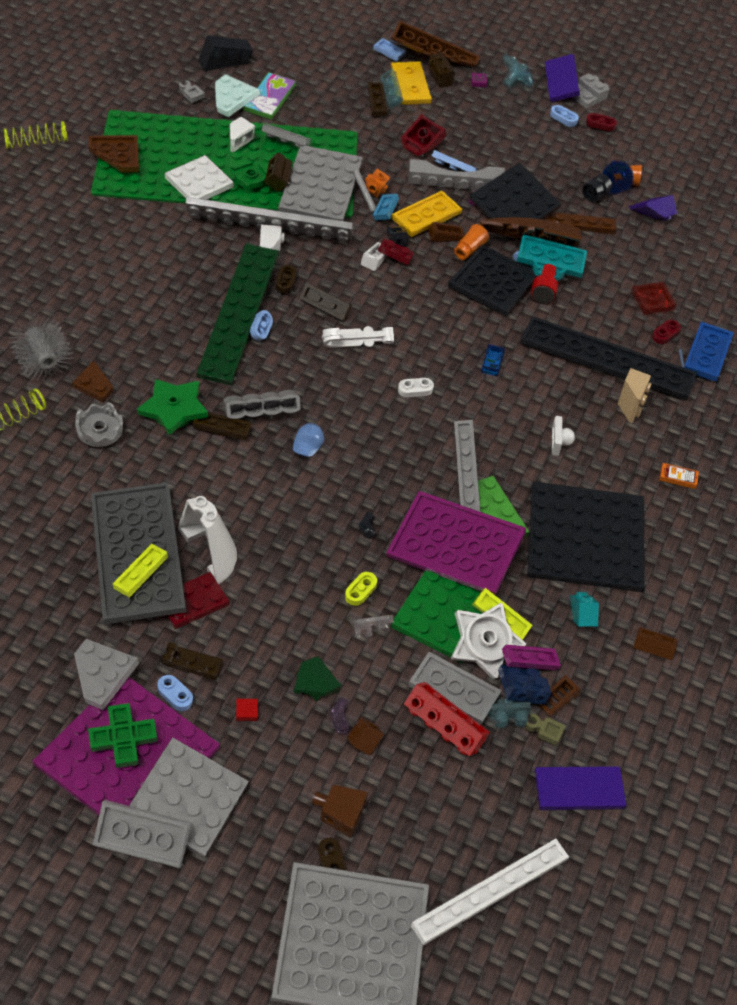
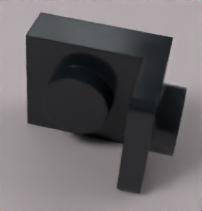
(398, 235)

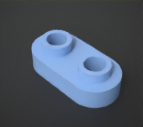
(564, 115)
(261, 325)
(174, 691)

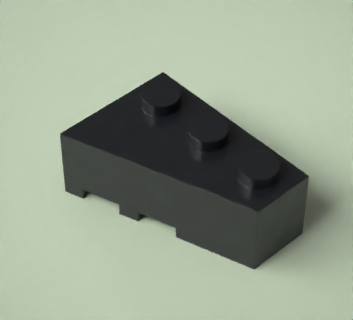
(224, 52)

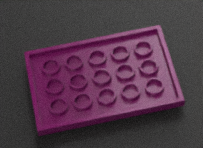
(456, 542)

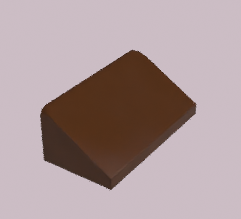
(655, 643)

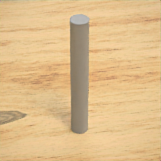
(365, 192)

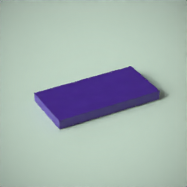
(562, 78)
(579, 788)

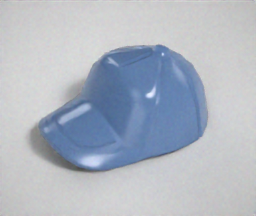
(308, 440)

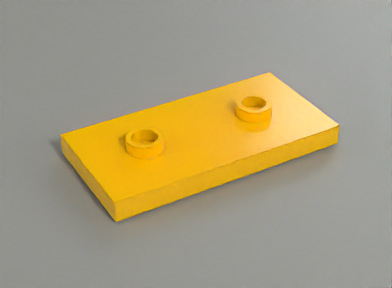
(412, 83)
(421, 214)

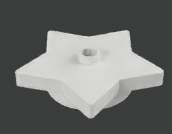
(474, 648)

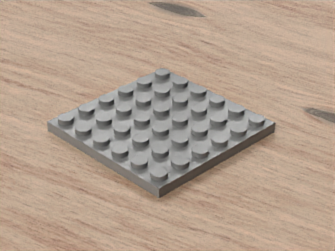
(349, 939)

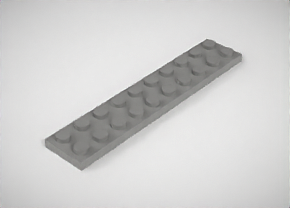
(256, 216)

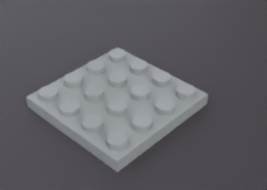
(192, 790)

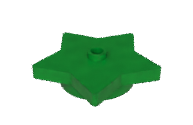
(173, 405)

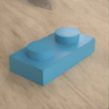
(385, 207)

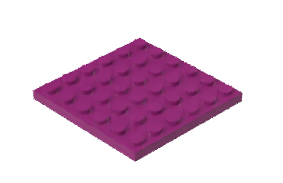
(94, 775)

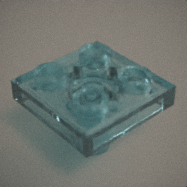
(516, 71)

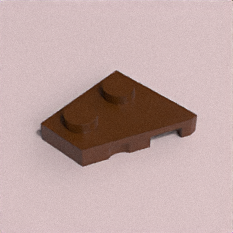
(93, 383)

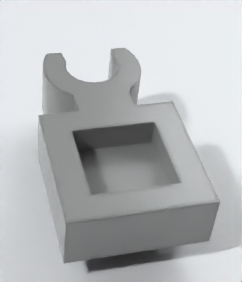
(192, 93)

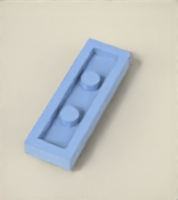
(454, 164)

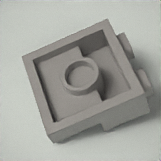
(591, 90)

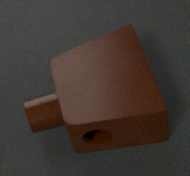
(341, 808)

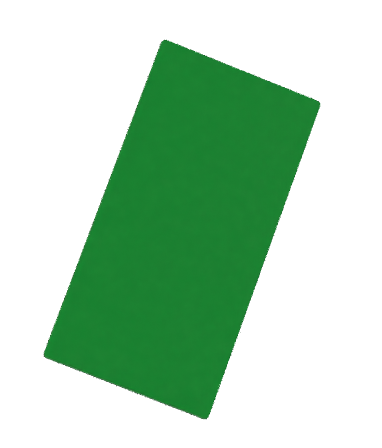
(176, 140)

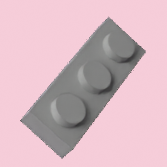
(285, 135)

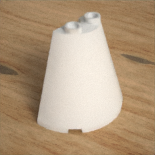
(203, 519)

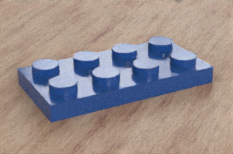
(709, 351)

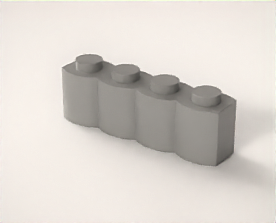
(255, 405)

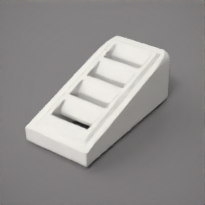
(373, 258)

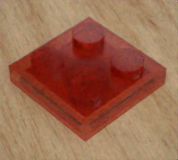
(653, 297)

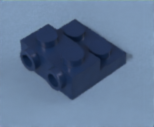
(524, 684)

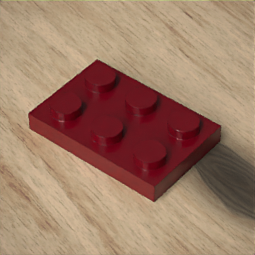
(201, 598)

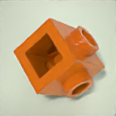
(377, 182)

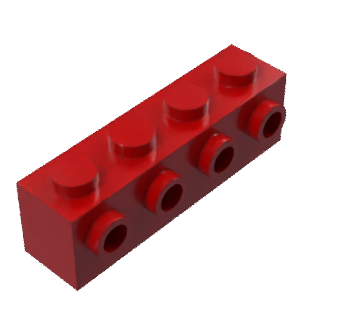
(446, 719)

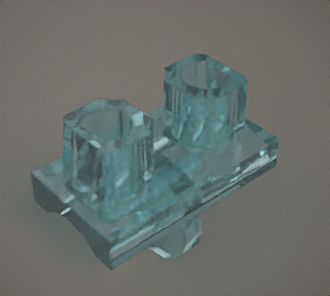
(510, 709)

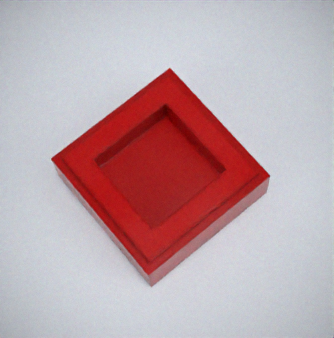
(247, 710)

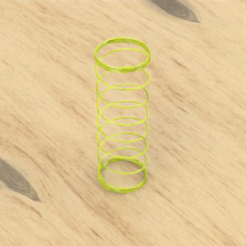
(63, 128)
(36, 401)

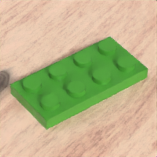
(495, 502)

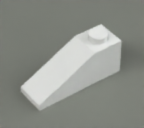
(271, 237)

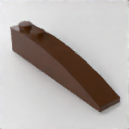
(427, 44)
(543, 229)

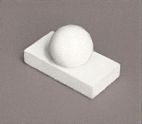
(560, 436)

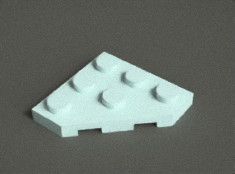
(233, 95)

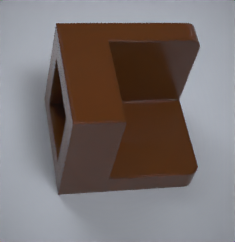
(365, 736)

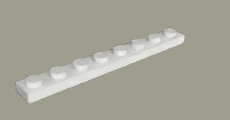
(489, 891)

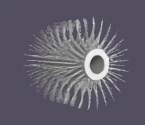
(40, 347)

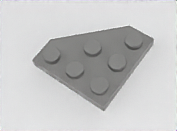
(102, 671)

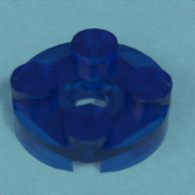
(625, 171)

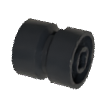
(597, 187)

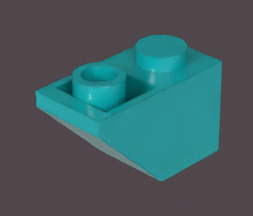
(584, 609)

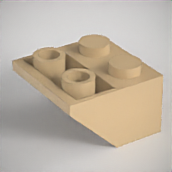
(634, 394)

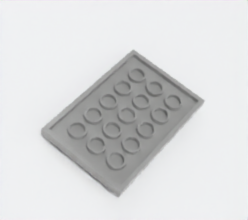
(320, 183)

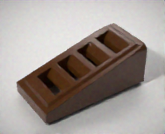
(445, 232)
(566, 682)

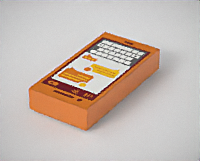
(679, 475)

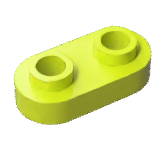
(359, 589)

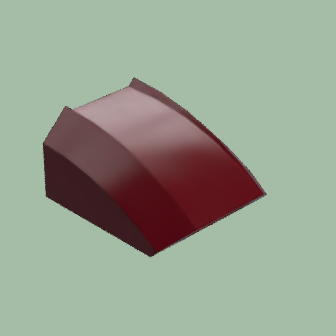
(423, 136)

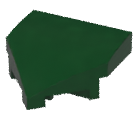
(315, 679)

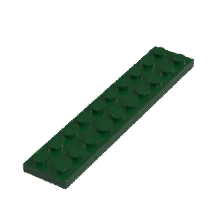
(237, 314)

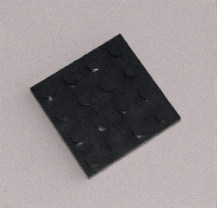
(515, 195)
(493, 280)

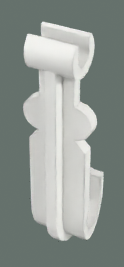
(356, 337)

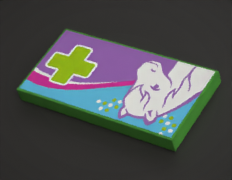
(273, 93)

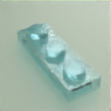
(391, 88)

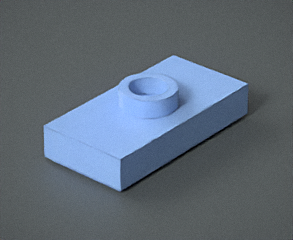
(389, 49)

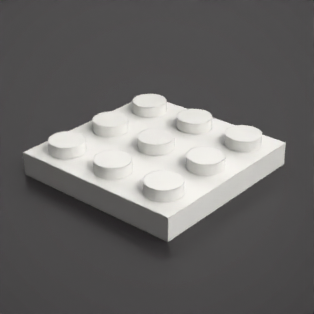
(199, 179)

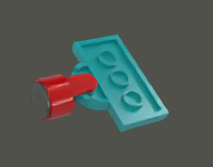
(550, 264)

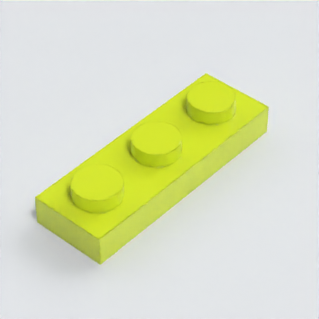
(140, 570)
(487, 600)

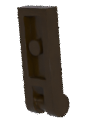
(192, 661)

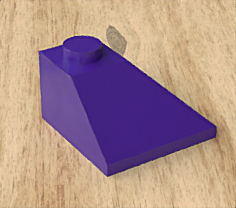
(657, 207)

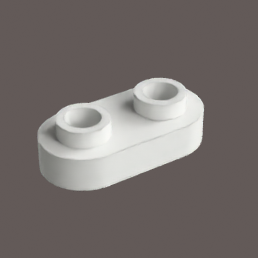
(415, 387)

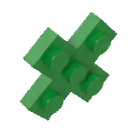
(122, 735)

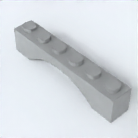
(427, 174)

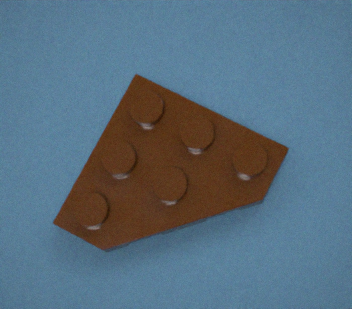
(117, 150)

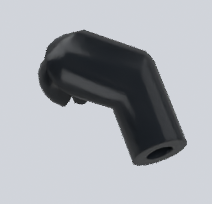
(365, 525)

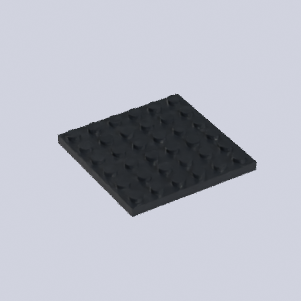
(586, 537)

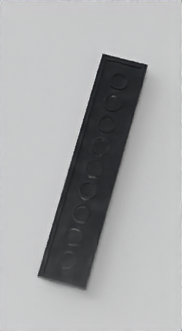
(607, 356)

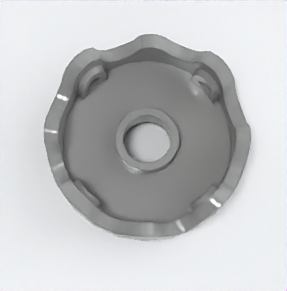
(99, 416)

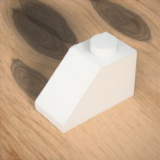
(241, 133)

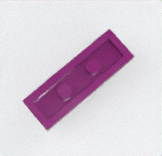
(531, 657)

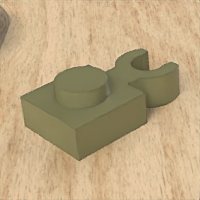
(548, 730)

